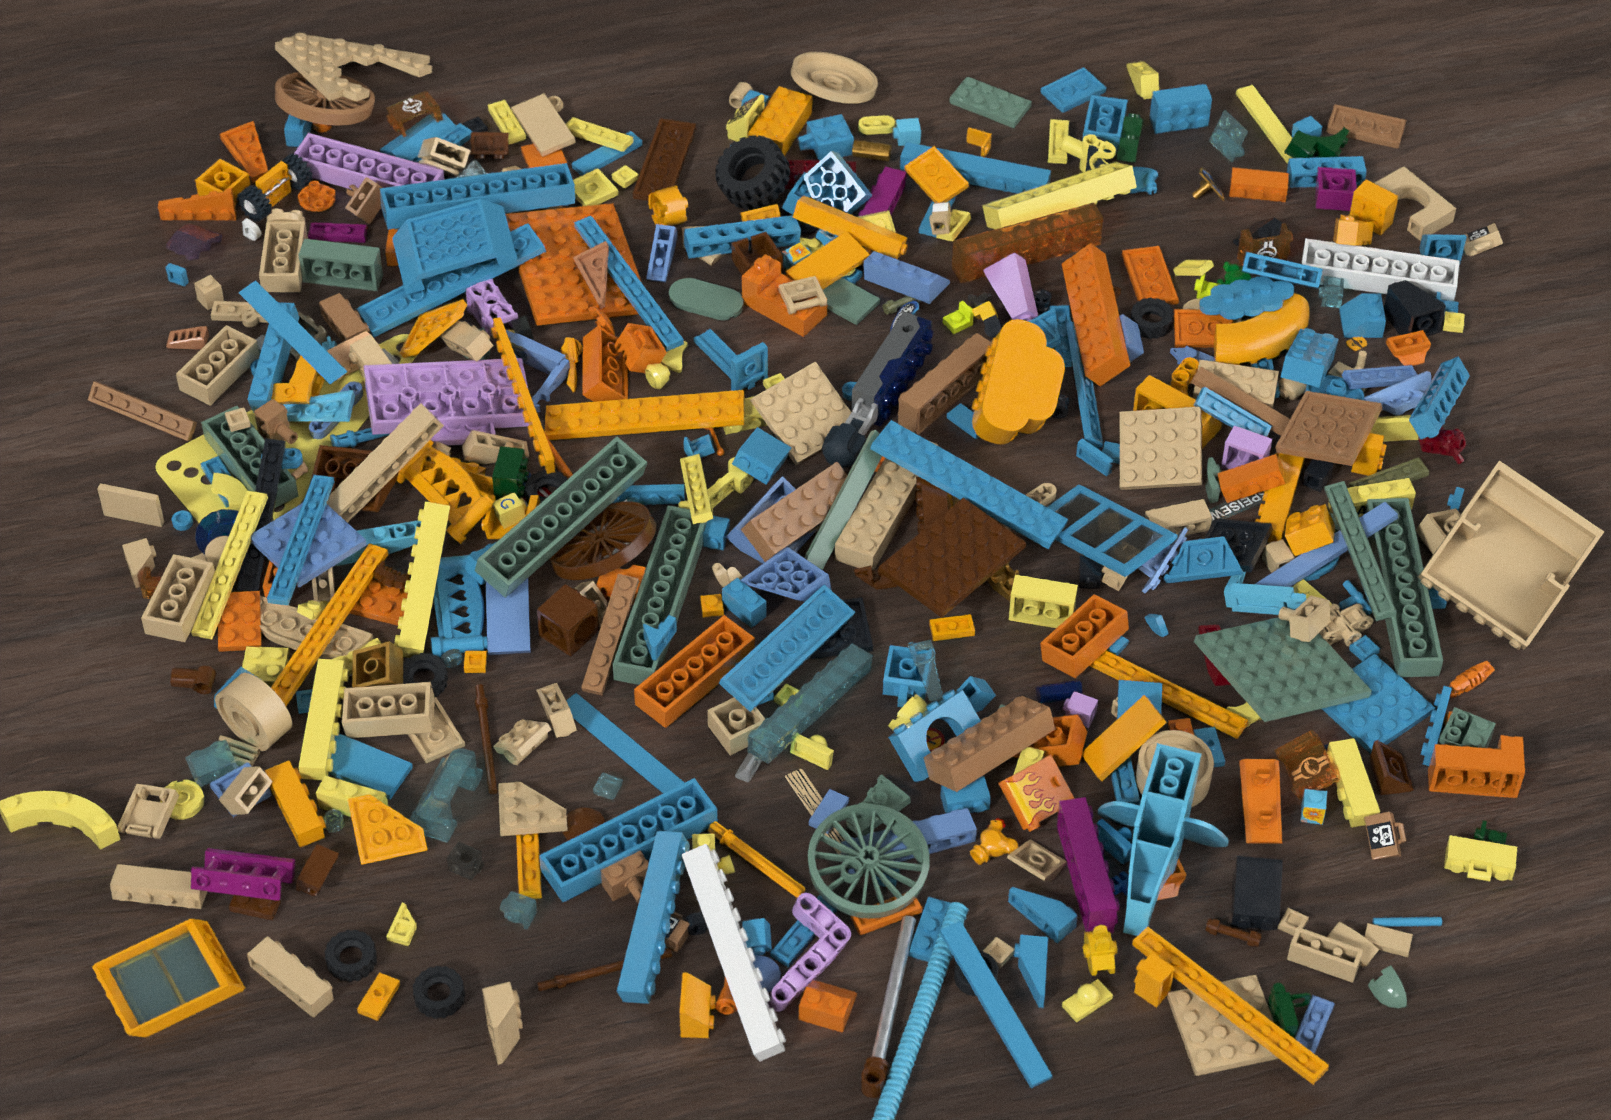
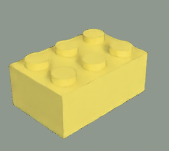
(1041, 601)

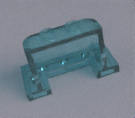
(434, 807)

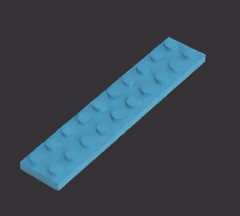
(398, 307)
(969, 482)

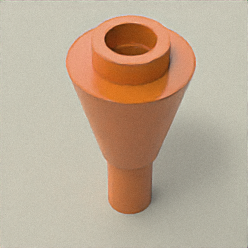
(725, 1002)

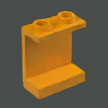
(493, 527)

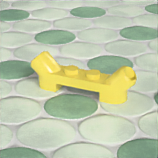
(733, 480)

